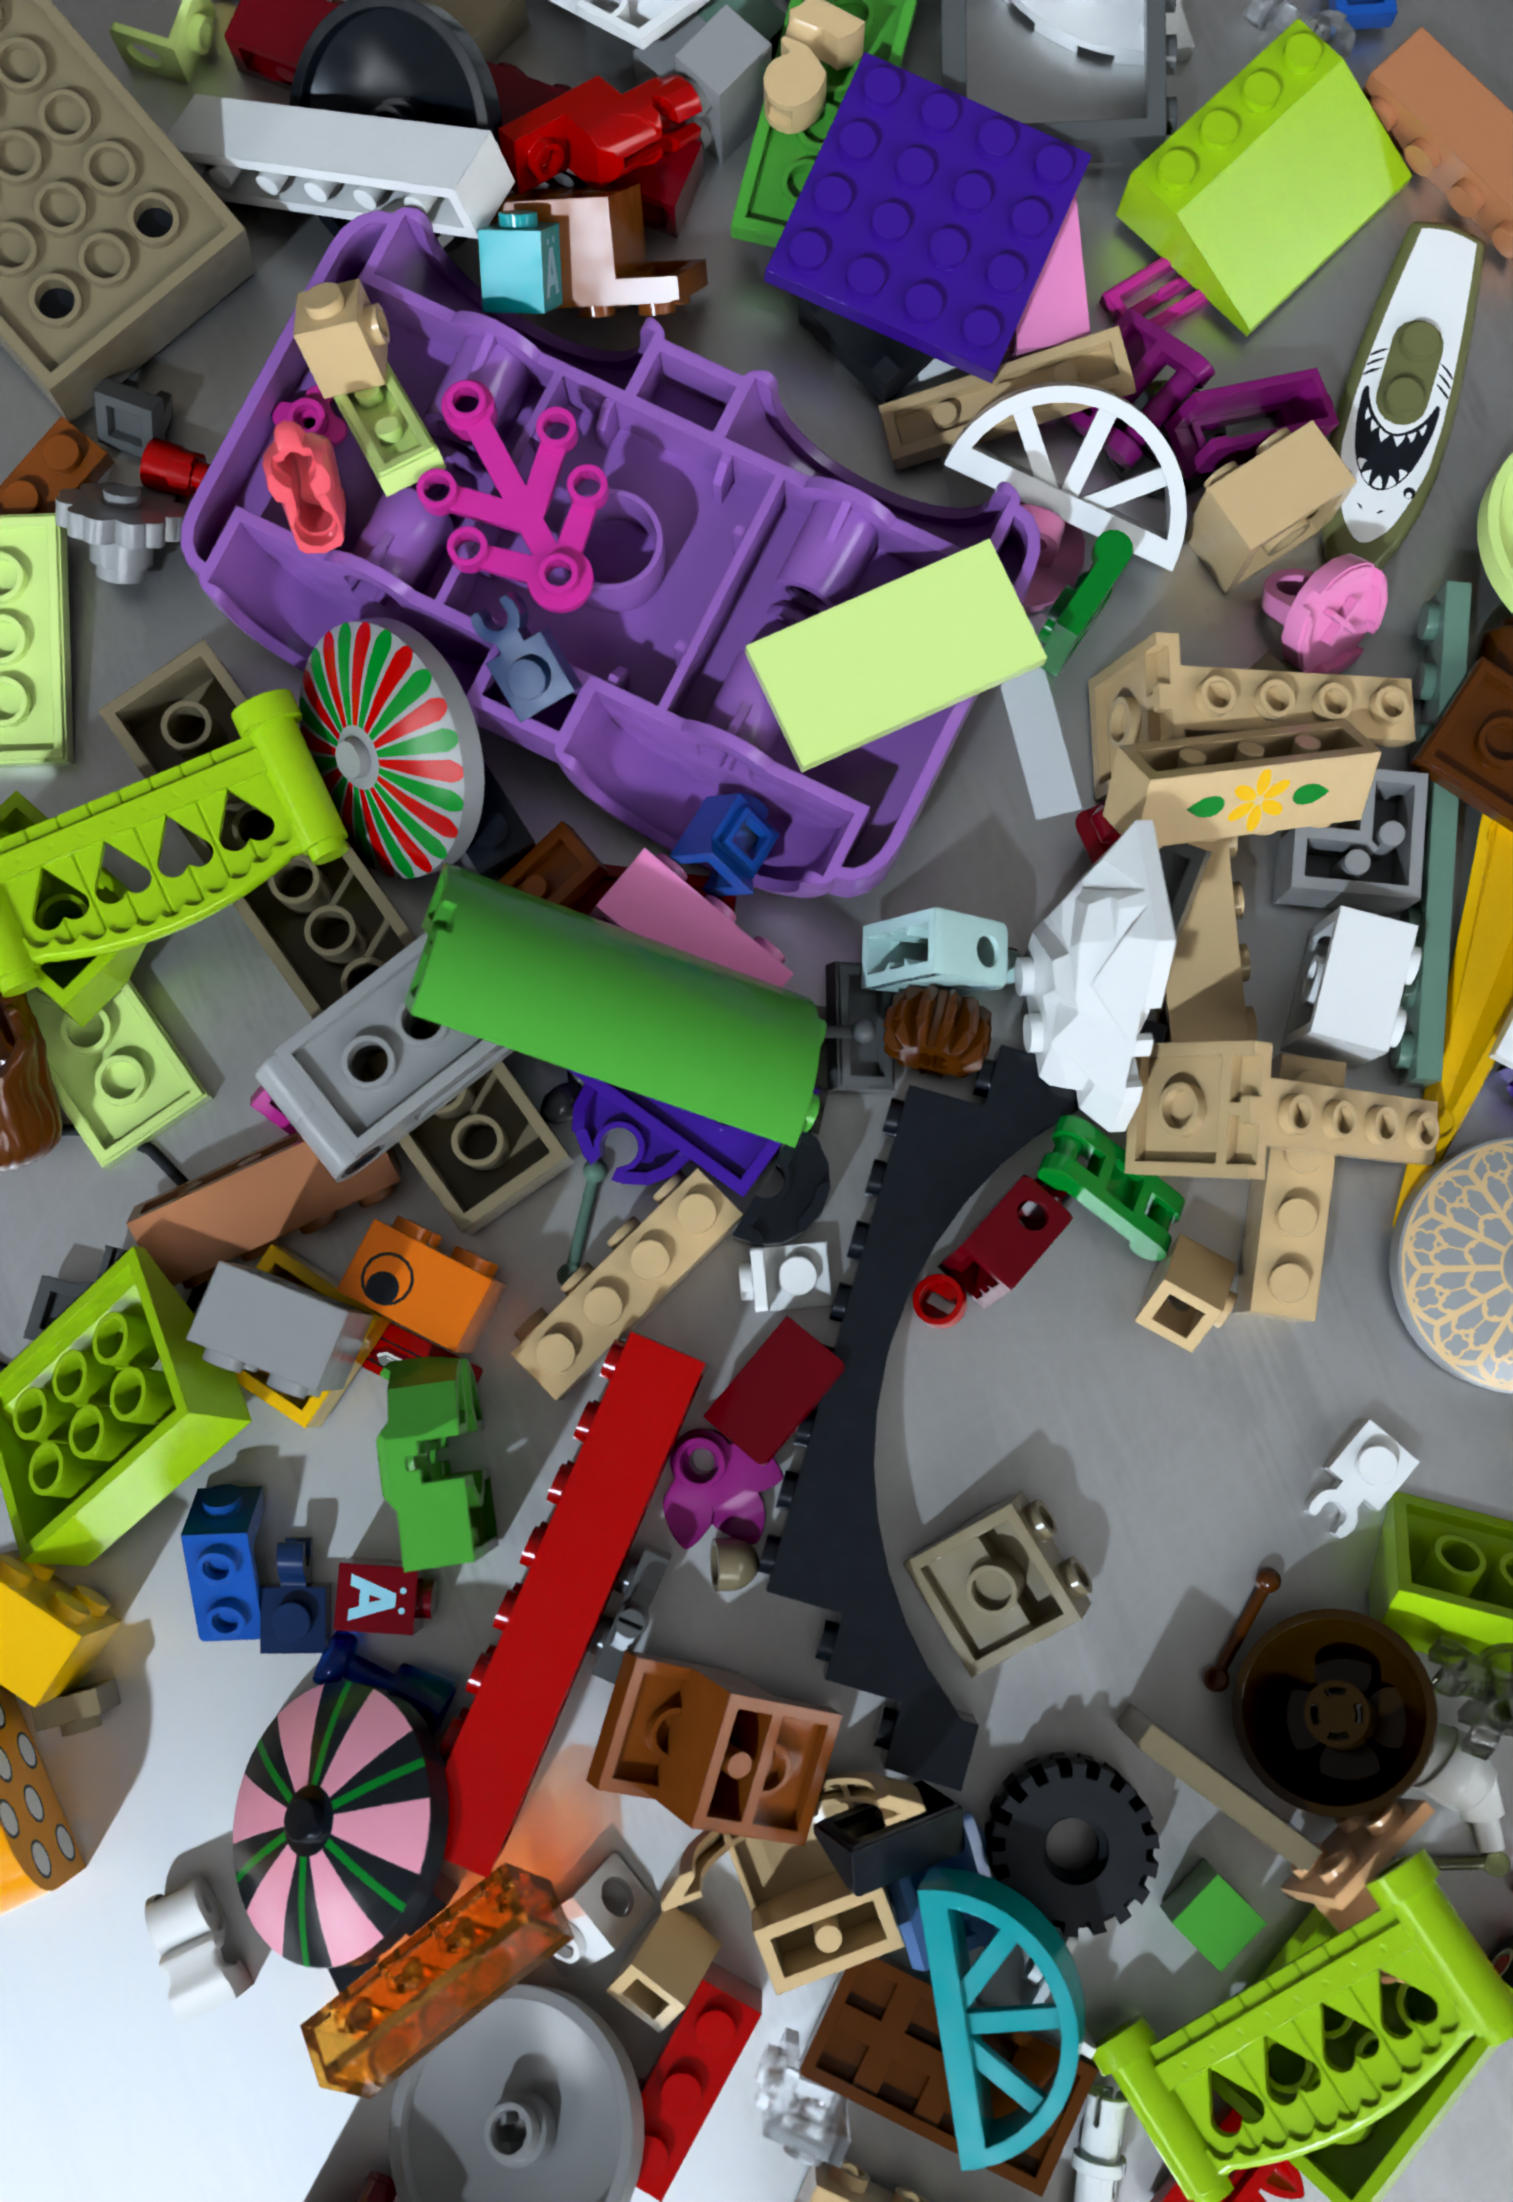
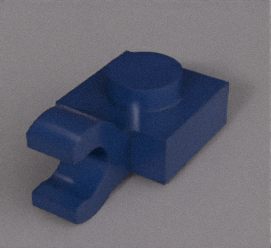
(295, 1610)

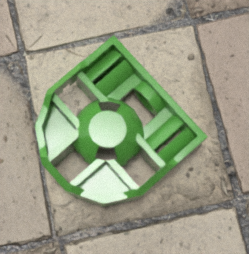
(439, 1513)

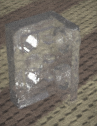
(798, 2111)

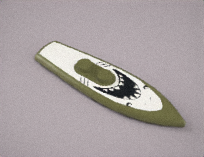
(1404, 390)

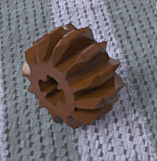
(937, 1031)

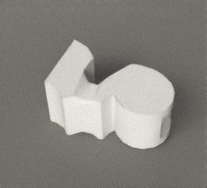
(188, 1934)

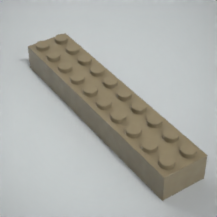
(327, 935)

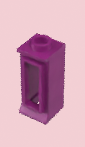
(1287, 397)

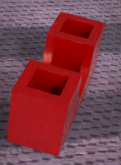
(692, 2072)

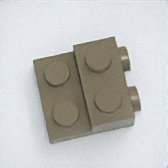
(1001, 1583)

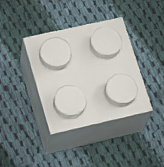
(1352, 988)

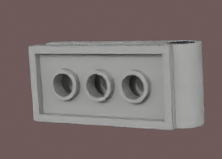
(320, 1079)

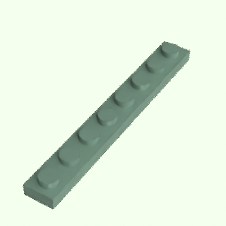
(1420, 1052)

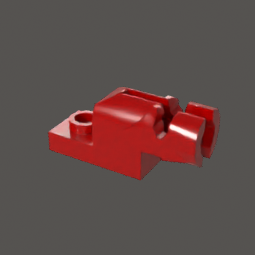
(600, 131)

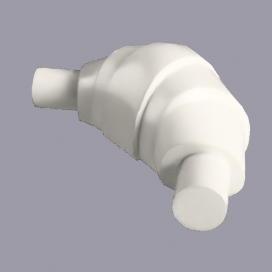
(1466, 1787)

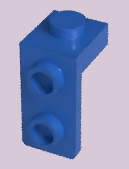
(222, 1561)

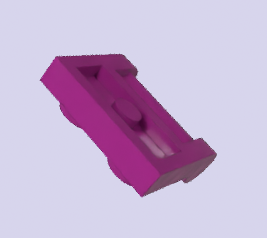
(1148, 352)

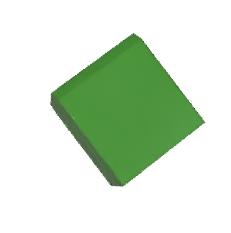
(1212, 1915)

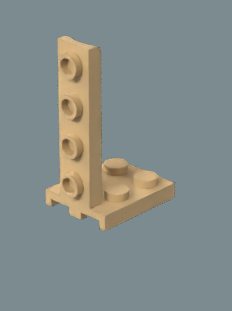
(1157, 699)
(1218, 1109)

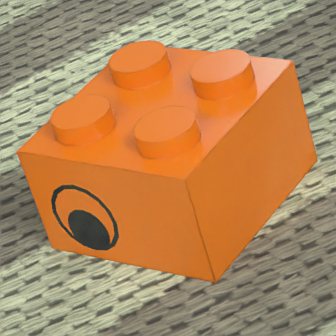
(422, 1286)

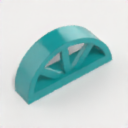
(956, 1984)

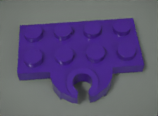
(666, 1138)

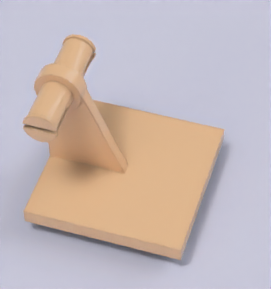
(1352, 1859)

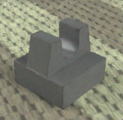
(130, 416)

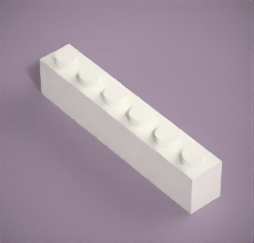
(343, 162)

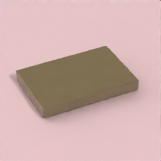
(1218, 1788)

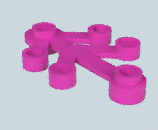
(521, 505)

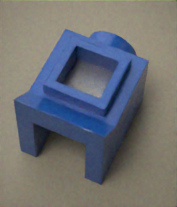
(732, 838)

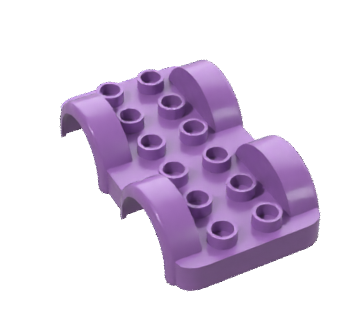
(707, 543)

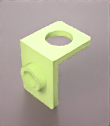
(179, 52)

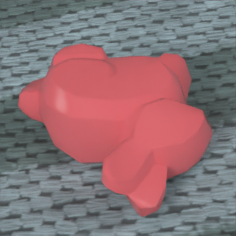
(306, 480)

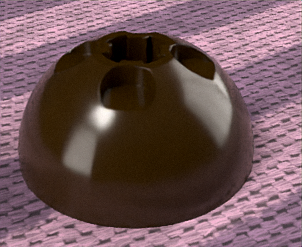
(1306, 1684)

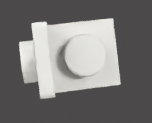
(786, 1277)

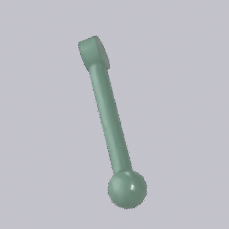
(594, 1174)

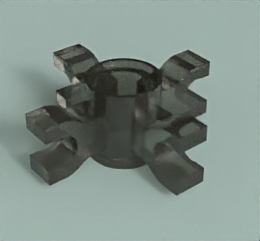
(1487, 1681)

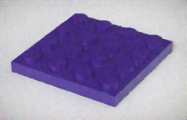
(927, 217)

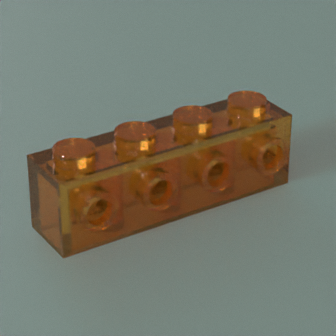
(436, 1982)

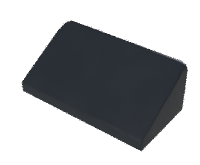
(876, 1854)

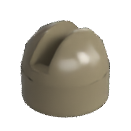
(732, 1564)

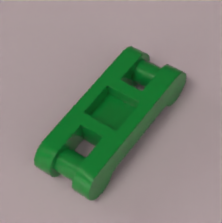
(1109, 1192)

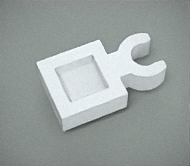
(1367, 1470)

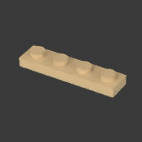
(930, 420)

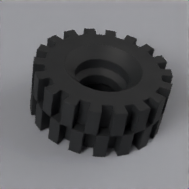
(1082, 1791)

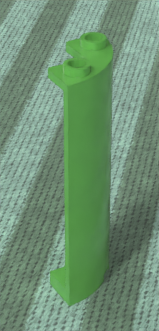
(617, 1007)

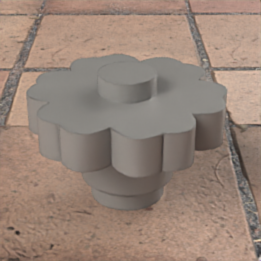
(120, 526)

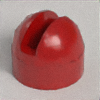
(947, 1289)

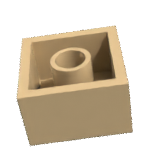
(1267, 505)

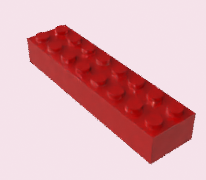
(557, 1609)

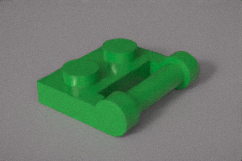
(1080, 605)

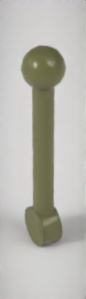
(1495, 1864)

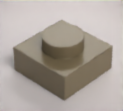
(78, 1708)

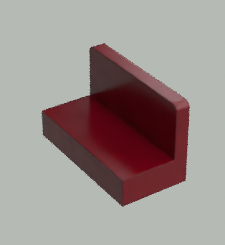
(775, 1391)

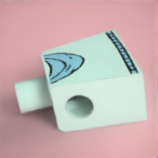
(962, 953)

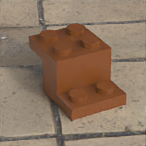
(606, 251)
(714, 1748)

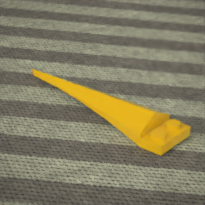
(1476, 991)

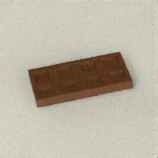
(885, 2053)

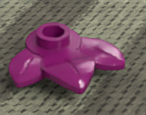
(717, 1497)

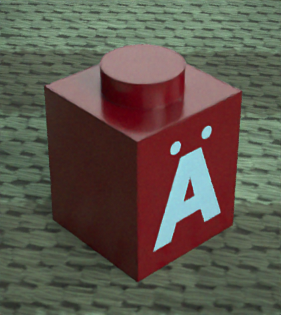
(382, 1598)

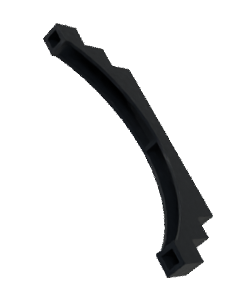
(831, 1530)

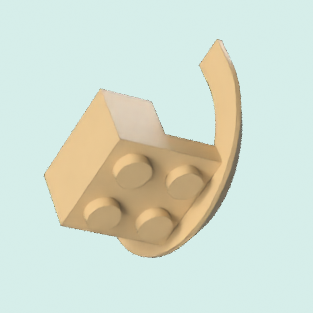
(797, 1900)

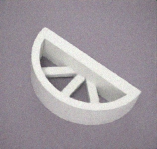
(1039, 486)

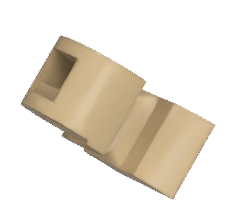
(796, 79)

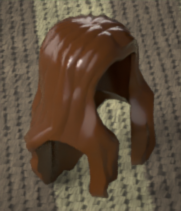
(28, 1099)

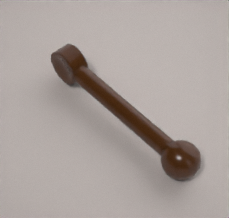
(1215, 1675)

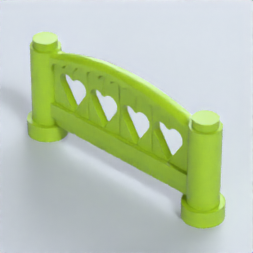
(263, 768)
(1410, 1937)

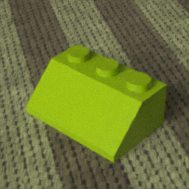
(82, 984)
(1443, 1574)

